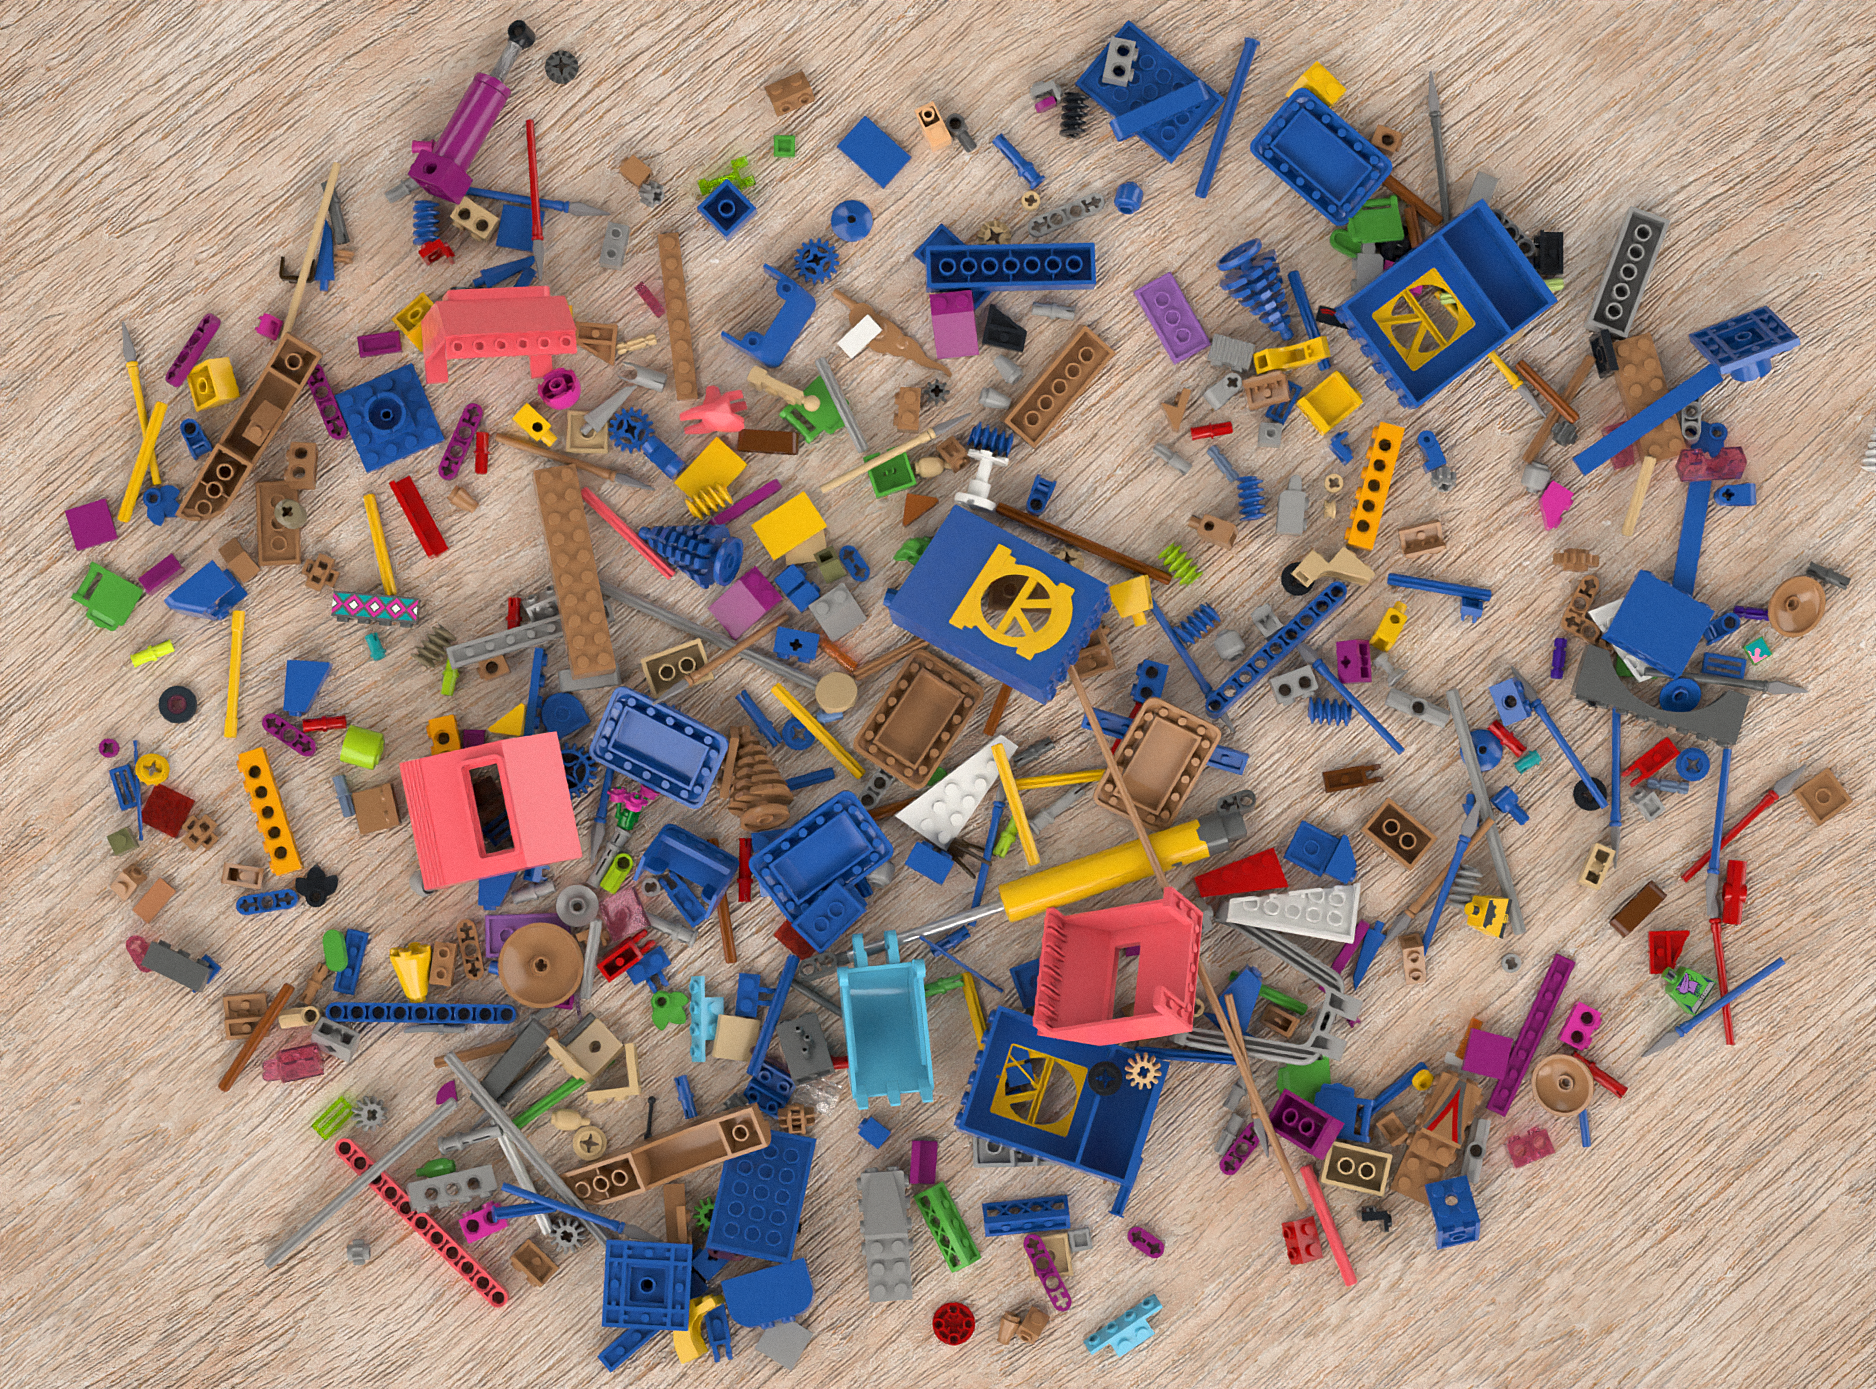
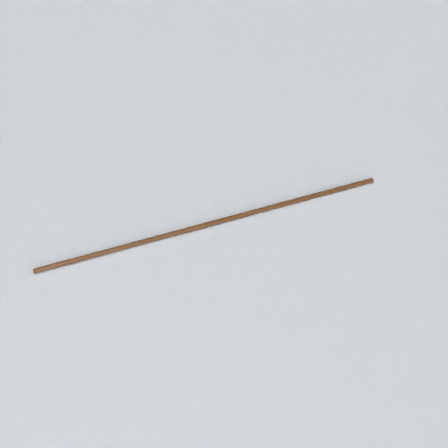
(1201, 970)

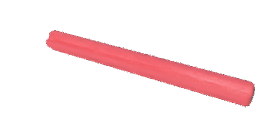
(627, 533)
(1328, 1225)

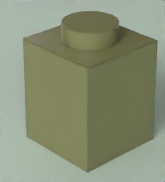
(829, 564)
(123, 841)

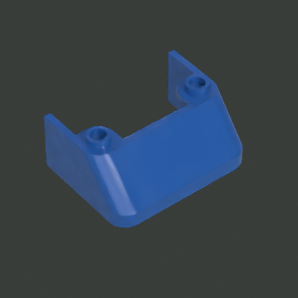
(786, 327)
(207, 594)
(693, 860)

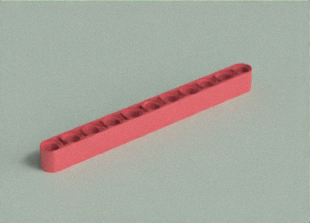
(432, 1226)

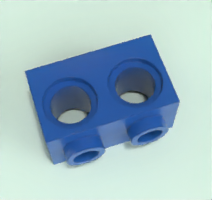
(1154, 684)

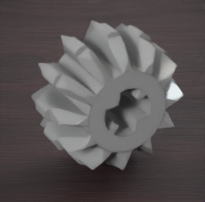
(376, 1111)
(565, 1242)

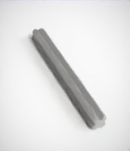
(841, 405)

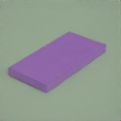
(1172, 318)
(500, 927)

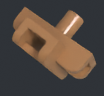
(320, 572)
(199, 832)
(796, 1115)

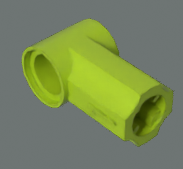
(616, 874)

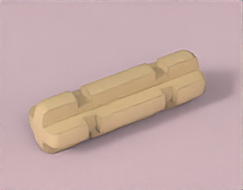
(636, 343)

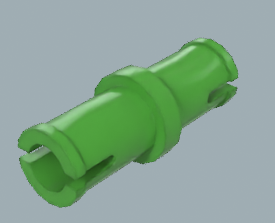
(943, 985)

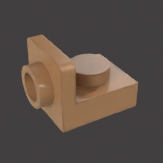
(954, 454)
(604, 936)

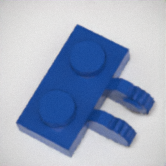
(649, 965)
(748, 995)

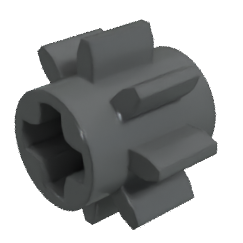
(932, 388)
(1564, 433)
(735, 1101)

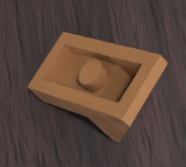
(1175, 414)
(262, 423)
(242, 875)

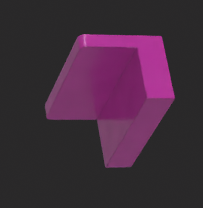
(161, 574)
(923, 1162)

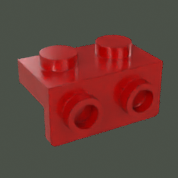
(435, 250)
(1302, 1240)

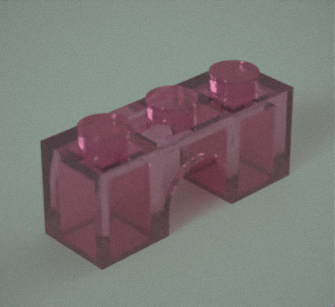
(1725, 466)

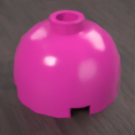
(560, 389)

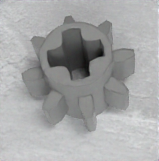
(651, 194)
(1443, 479)
(358, 1252)

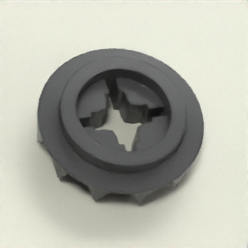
(569, 72)

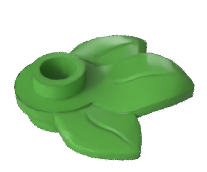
(670, 1011)

